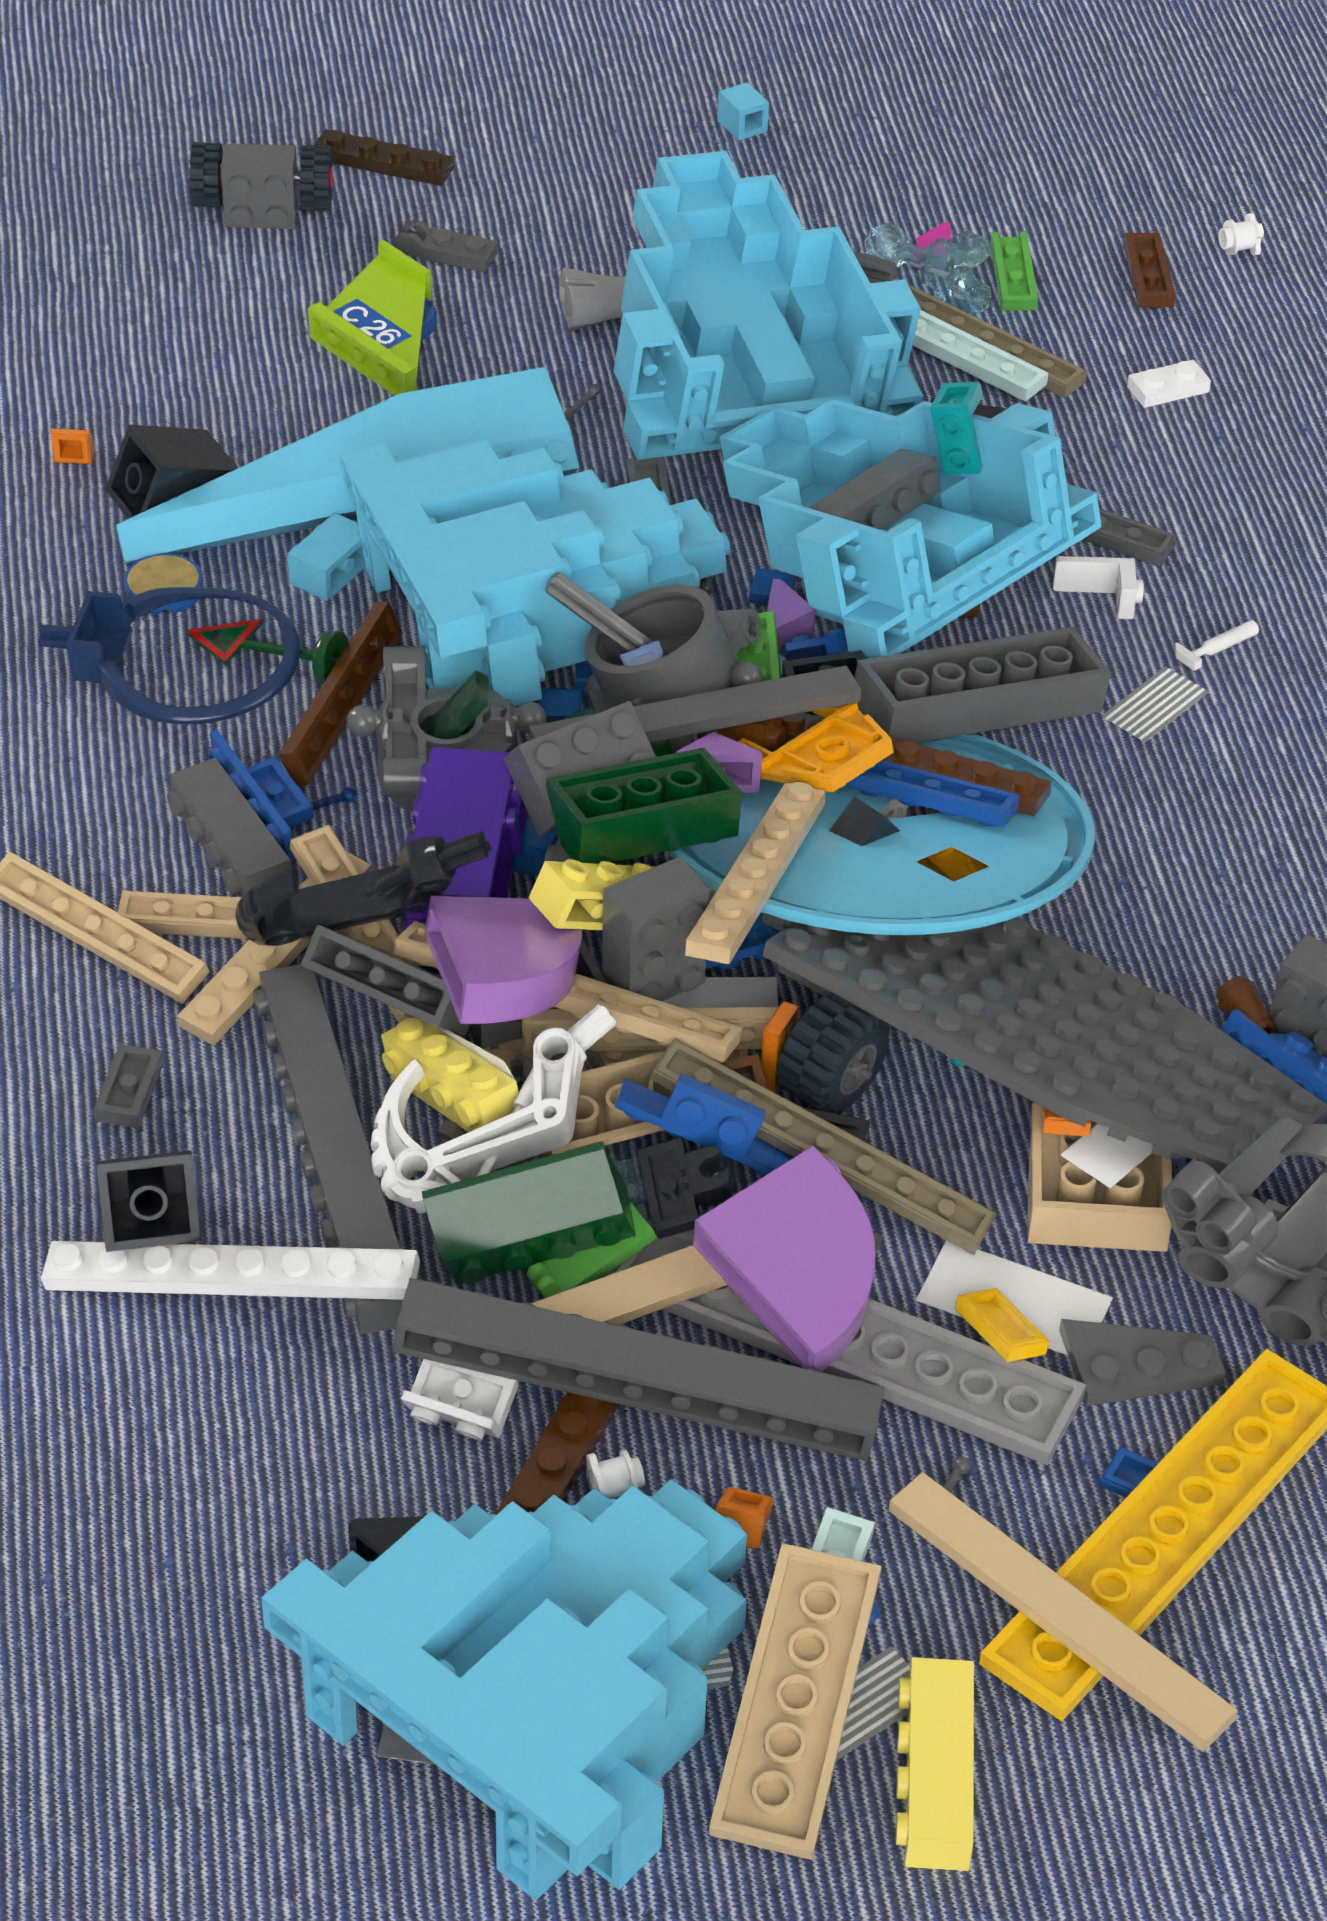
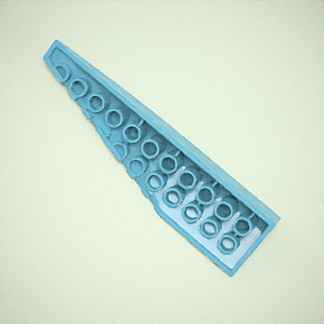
(305, 481)

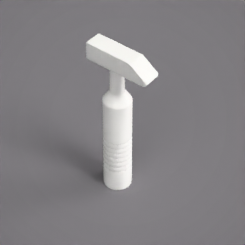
(1216, 644)

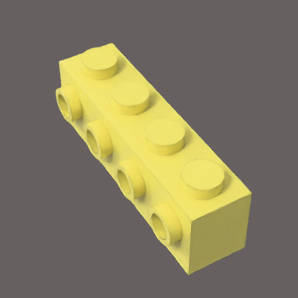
(573, 891)
(455, 1078)

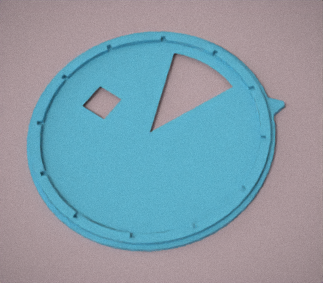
(883, 886)

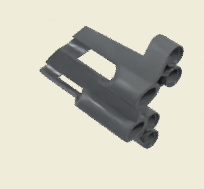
(1241, 1244)

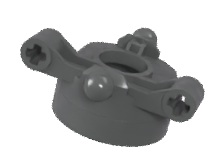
(699, 646)
(405, 718)

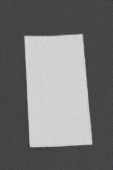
(1034, 1293)

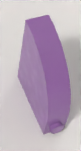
(500, 957)
(796, 1255)

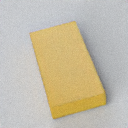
(1001, 1324)

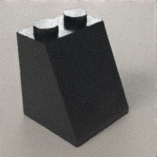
(163, 464)
(148, 1201)

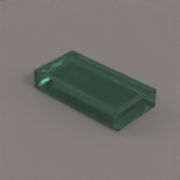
(460, 708)

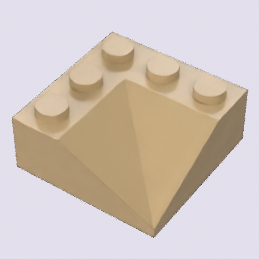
(1081, 1211)

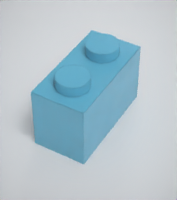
(327, 557)

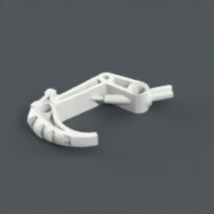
(539, 1123)

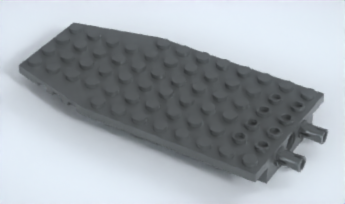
(1056, 1031)

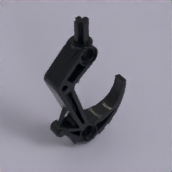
(281, 913)

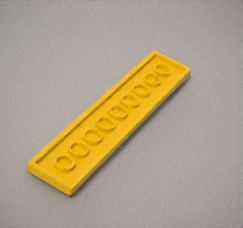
(1171, 1523)

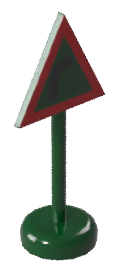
(227, 639)

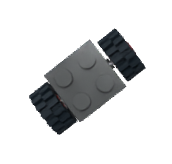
(260, 182)

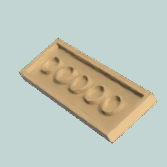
(795, 1702)

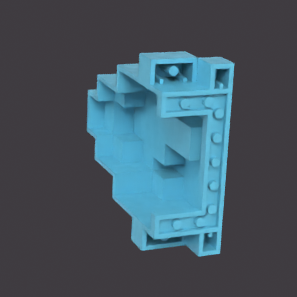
(748, 313)
(487, 532)
(931, 562)
(532, 1661)

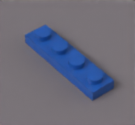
(936, 791)

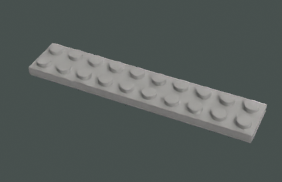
(917, 1365)

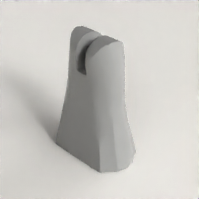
(589, 297)

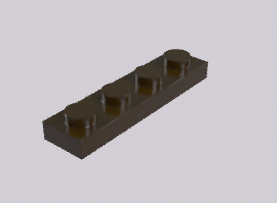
(387, 157)

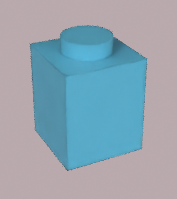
(743, 111)

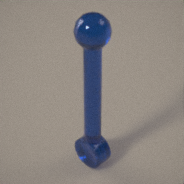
(348, 795)

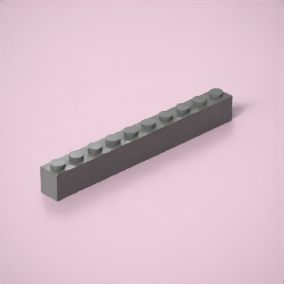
(327, 1127)
(638, 1369)

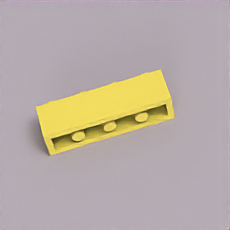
(939, 1764)

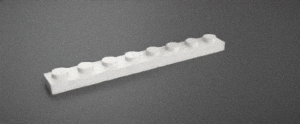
(231, 1270)

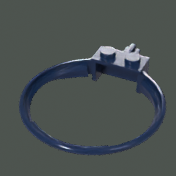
(103, 633)

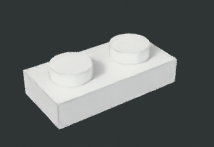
(1168, 383)

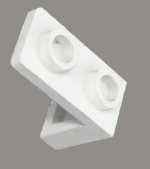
(1101, 576)

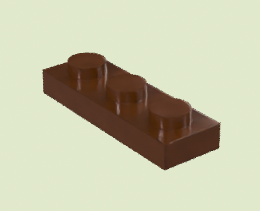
(1149, 270)

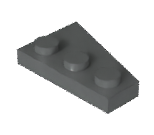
(1138, 1361)

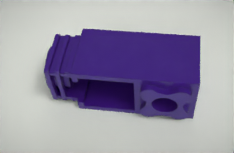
(466, 795)

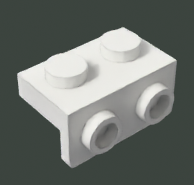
(461, 1396)

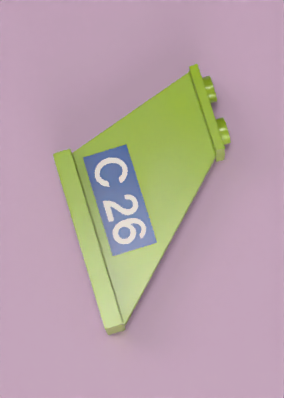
(378, 320)

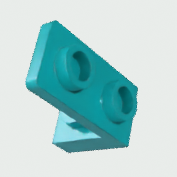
(955, 427)

